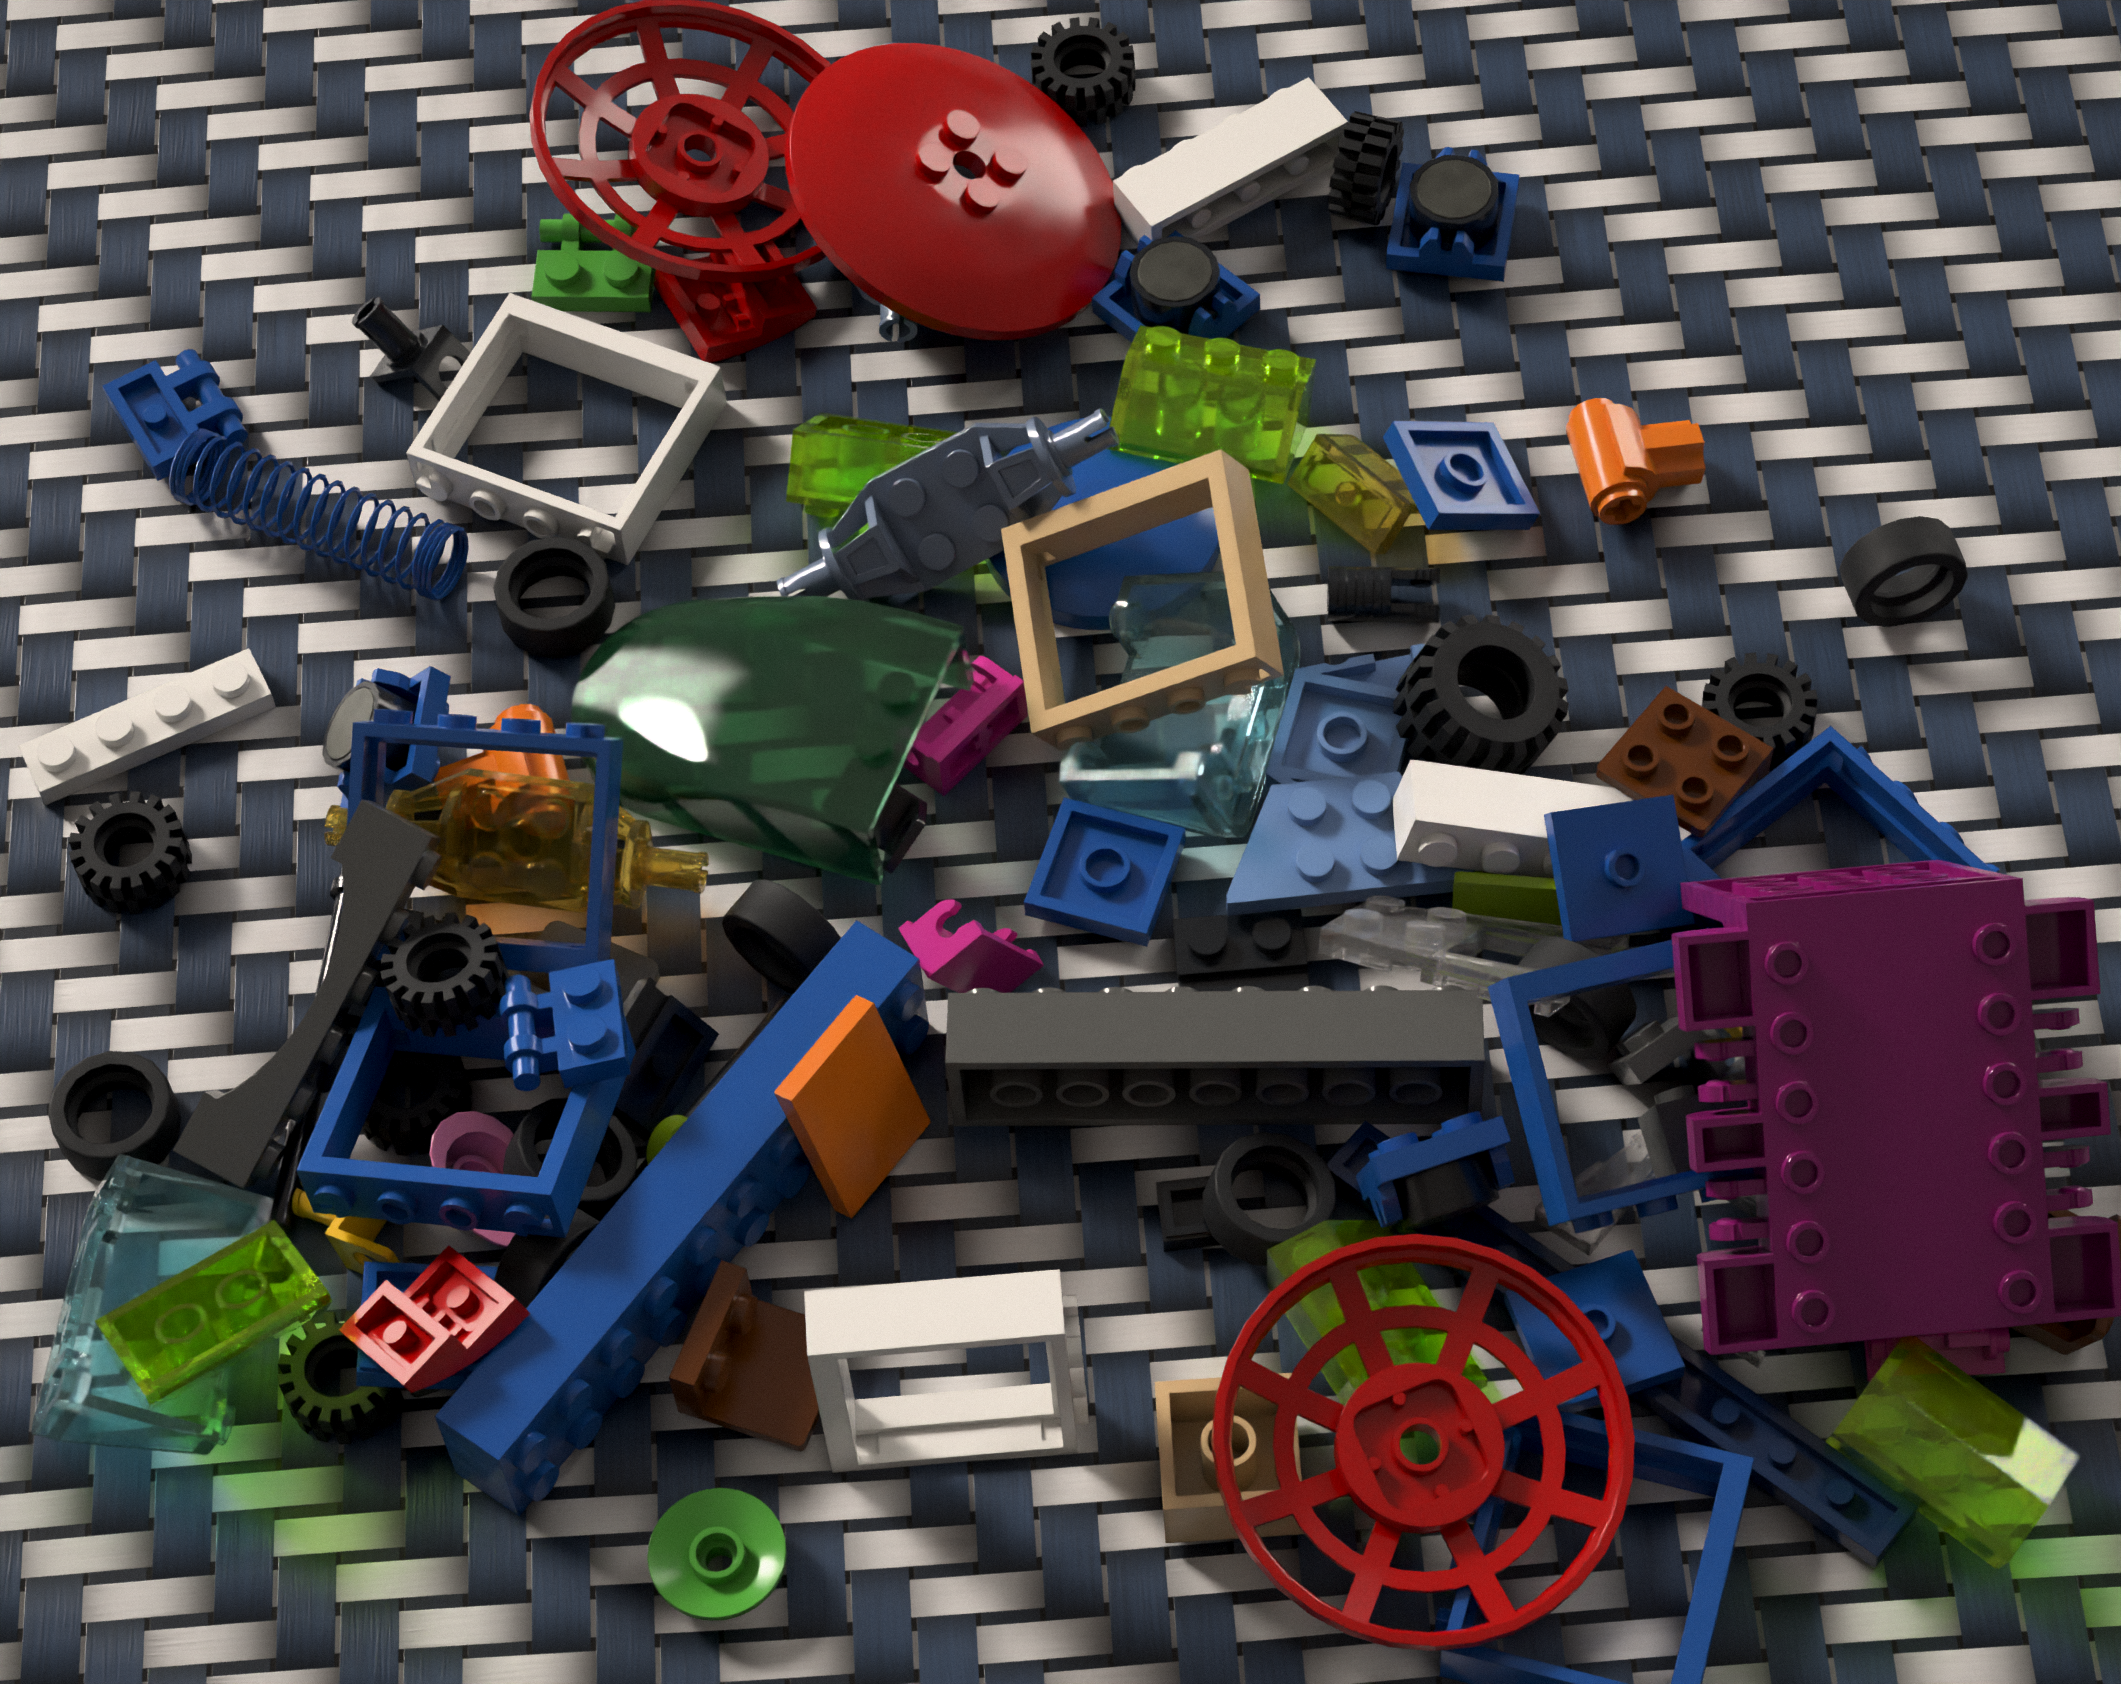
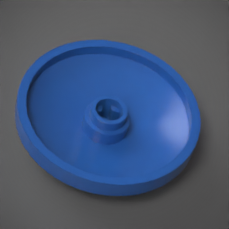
(1089, 583)

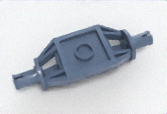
(947, 508)

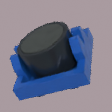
(1453, 218)
(1177, 287)
(406, 764)
(1438, 1176)

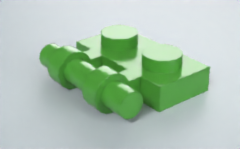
(589, 279)

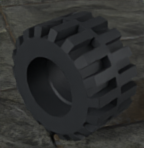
(1505, 669)

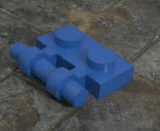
(157, 419)
(587, 1024)

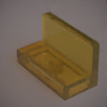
(1354, 489)

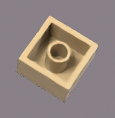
(1188, 1477)

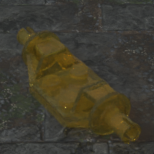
(531, 841)

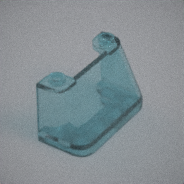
(1195, 766)
(134, 1236)

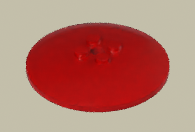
(956, 254)

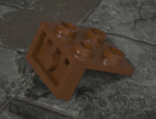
(1686, 754)
(747, 1365)

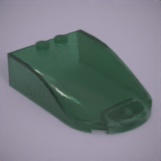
(771, 717)

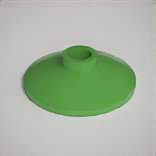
(711, 1526)

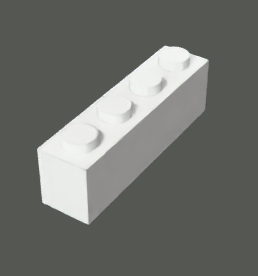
(1232, 166)
(1483, 817)

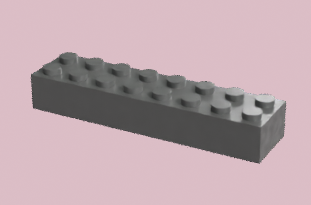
(1214, 1056)

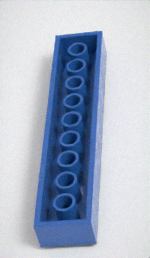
(663, 1241)

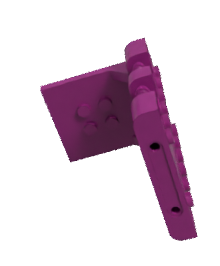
(1892, 1105)

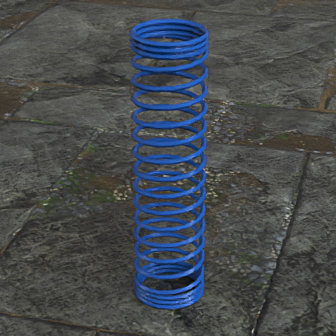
(427, 552)

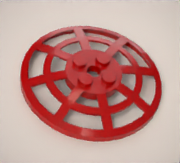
(674, 127)
(1435, 1402)

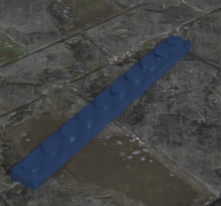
(1705, 1401)

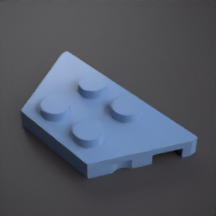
(1340, 721)
(1328, 848)

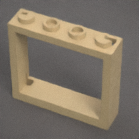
(1108, 517)

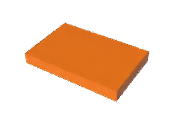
(853, 1106)

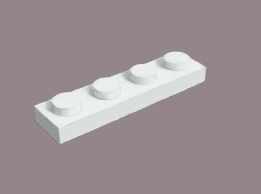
(147, 726)

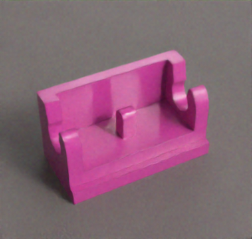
(967, 727)
(971, 955)

